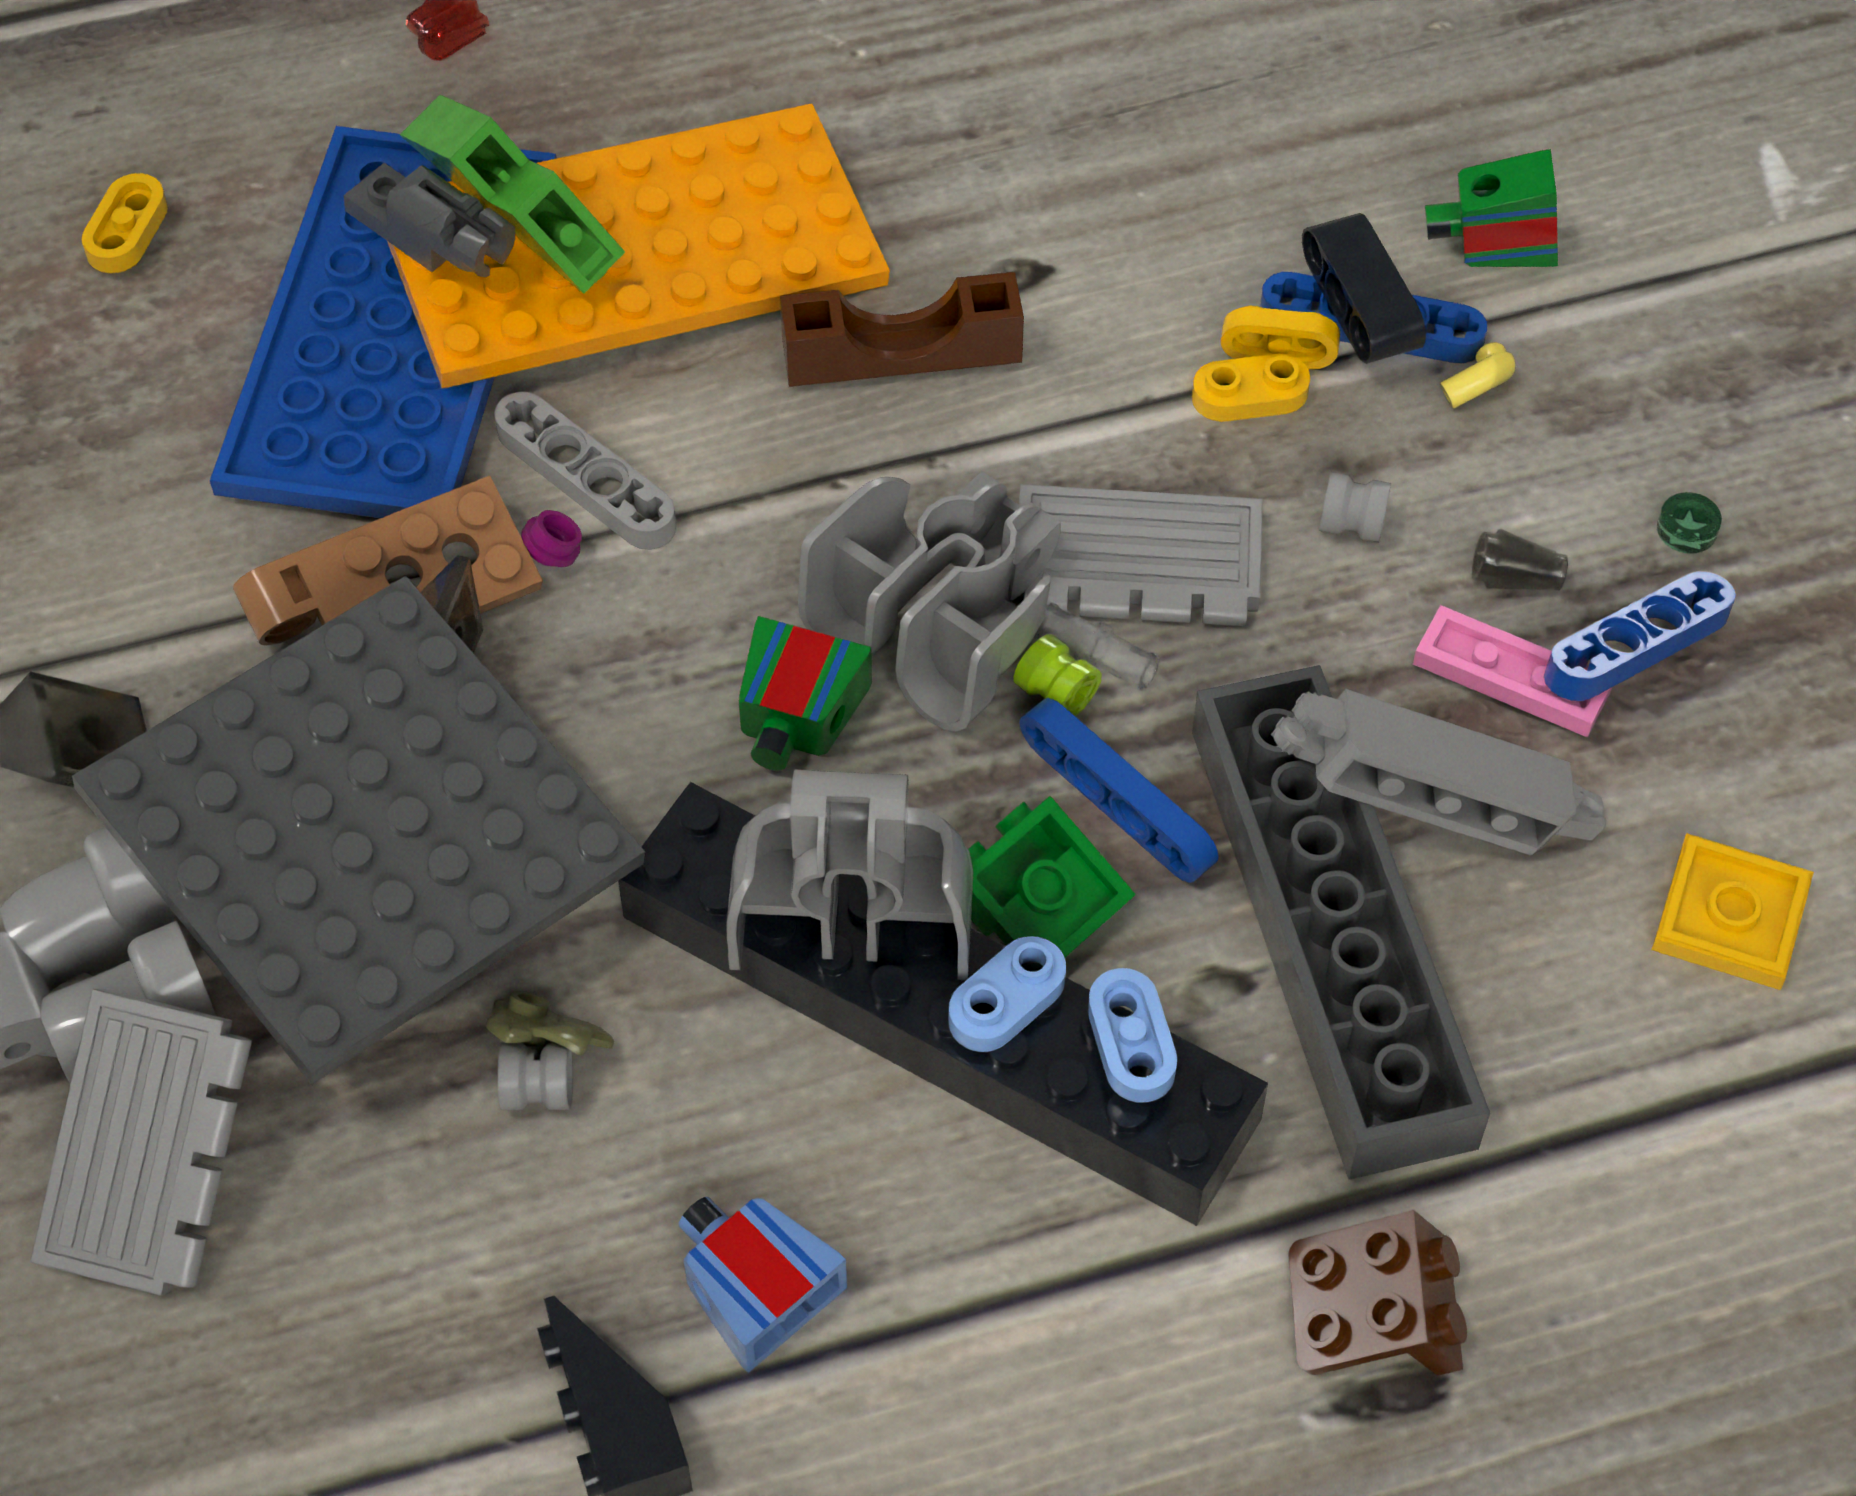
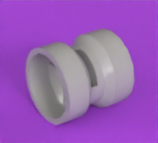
(1354, 506)
(535, 1076)

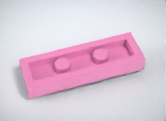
(1501, 669)

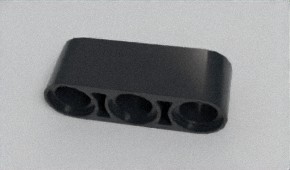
(1363, 288)

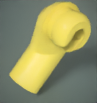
(1492, 369)

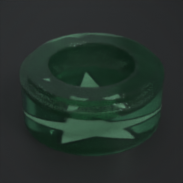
(1689, 522)

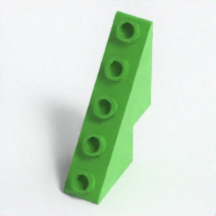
(529, 196)

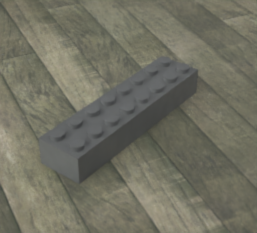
(1339, 938)

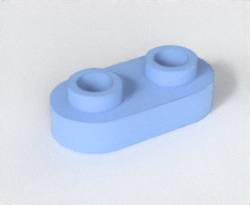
(1011, 990)
(1132, 1039)

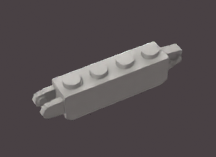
(1439, 772)

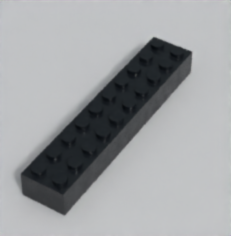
(1039, 1082)

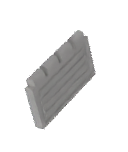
(1153, 553)
(135, 1143)

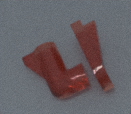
(446, 26)

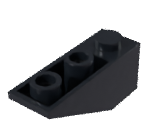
(621, 1414)

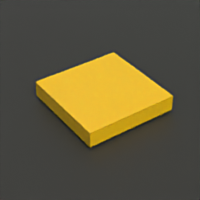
(1733, 911)

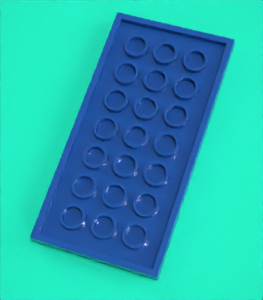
(341, 383)

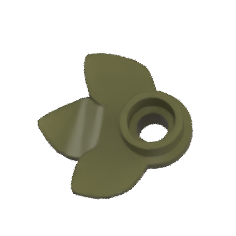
(528, 1020)

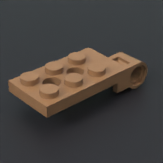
(347, 569)

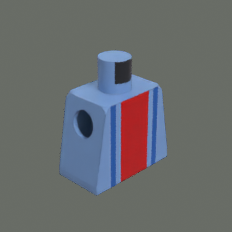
(758, 1275)

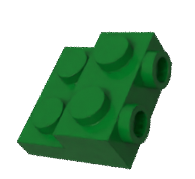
(1043, 880)

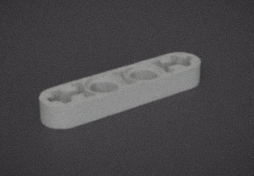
(591, 464)

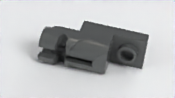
(430, 219)

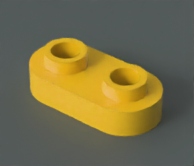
(119, 233)
(1272, 331)
(1255, 389)

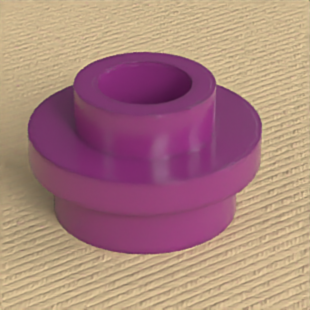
(552, 539)

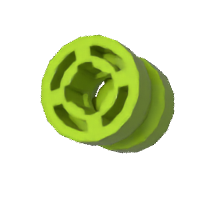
(1056, 675)

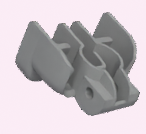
(965, 629)
(852, 826)
(94, 920)

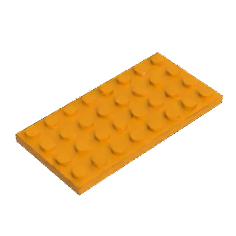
(709, 236)

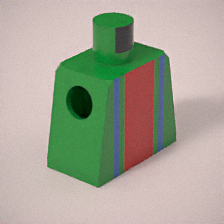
(1503, 213)
(799, 690)

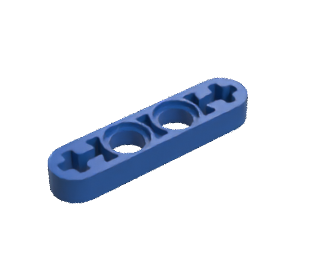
(1444, 314)
(1631, 626)
(1119, 790)

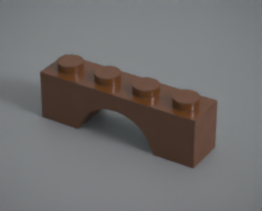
(968, 327)

